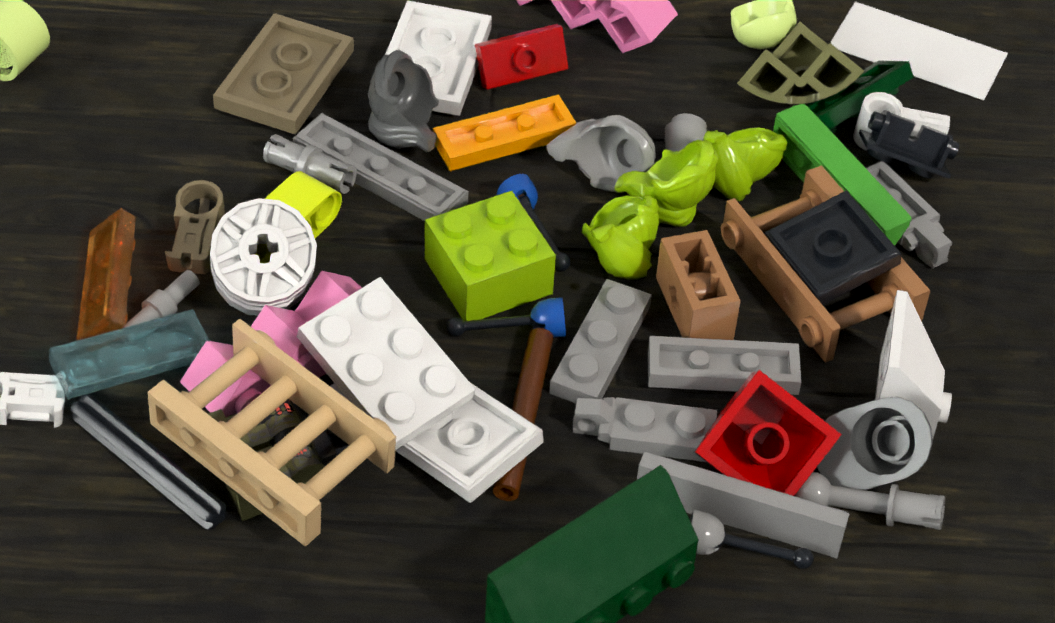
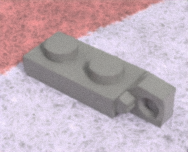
(924, 231)
(644, 425)

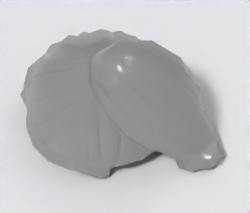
(605, 149)

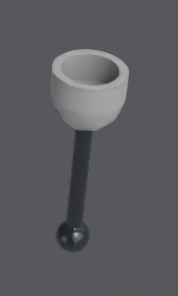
(712, 536)

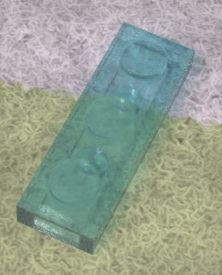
(127, 353)

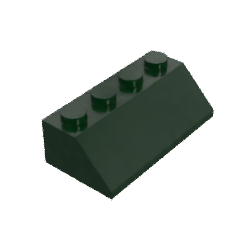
(601, 562)

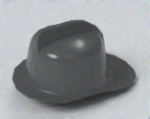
(877, 444)

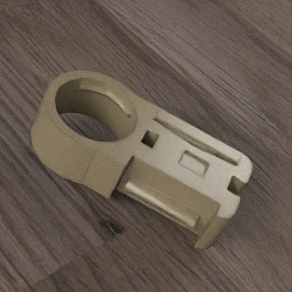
(195, 231)

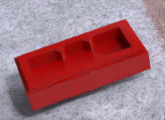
(521, 56)

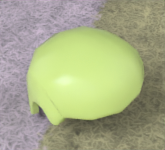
(763, 22)

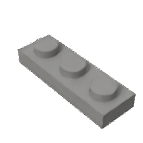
(600, 342)
(720, 363)

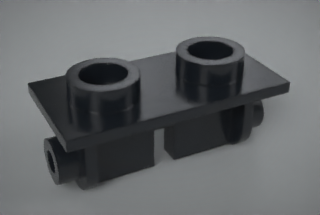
(891, 140)

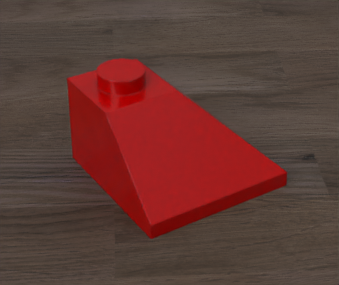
(767, 437)

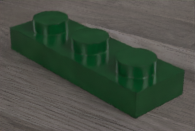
(878, 77)

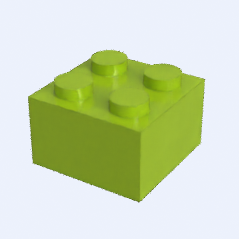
(489, 256)

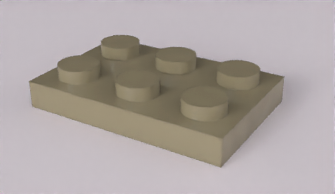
(284, 73)

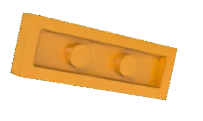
(502, 132)

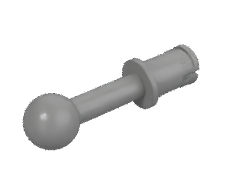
(897, 505)

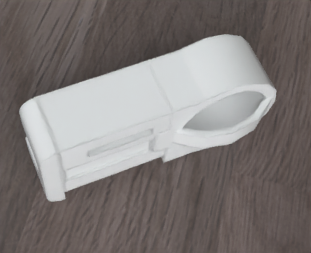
(31, 398)

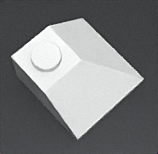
(911, 365)

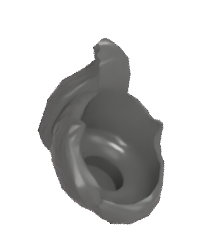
(401, 103)

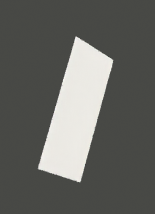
(931, 52)

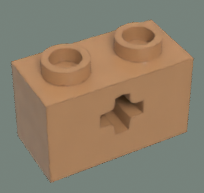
(697, 287)

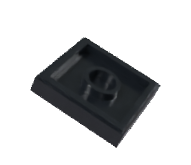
(834, 247)

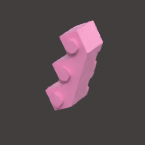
(627, 21)
(283, 329)

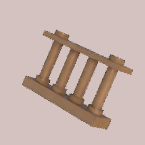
(815, 323)

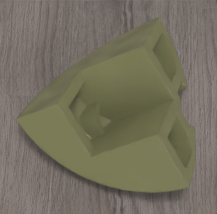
(800, 70)

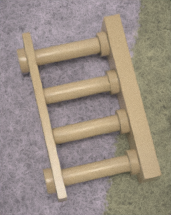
(258, 474)

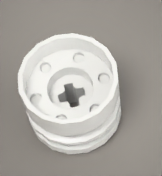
(241, 276)

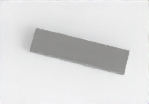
(384, 170)
(754, 506)

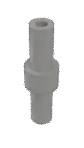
(164, 302)

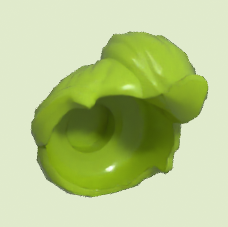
(744, 158)
(675, 181)
(623, 234)

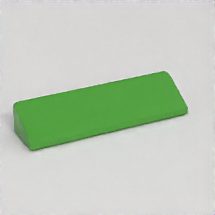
(814, 145)

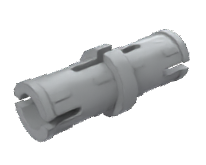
(310, 161)

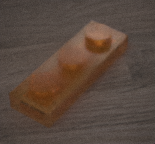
(107, 276)

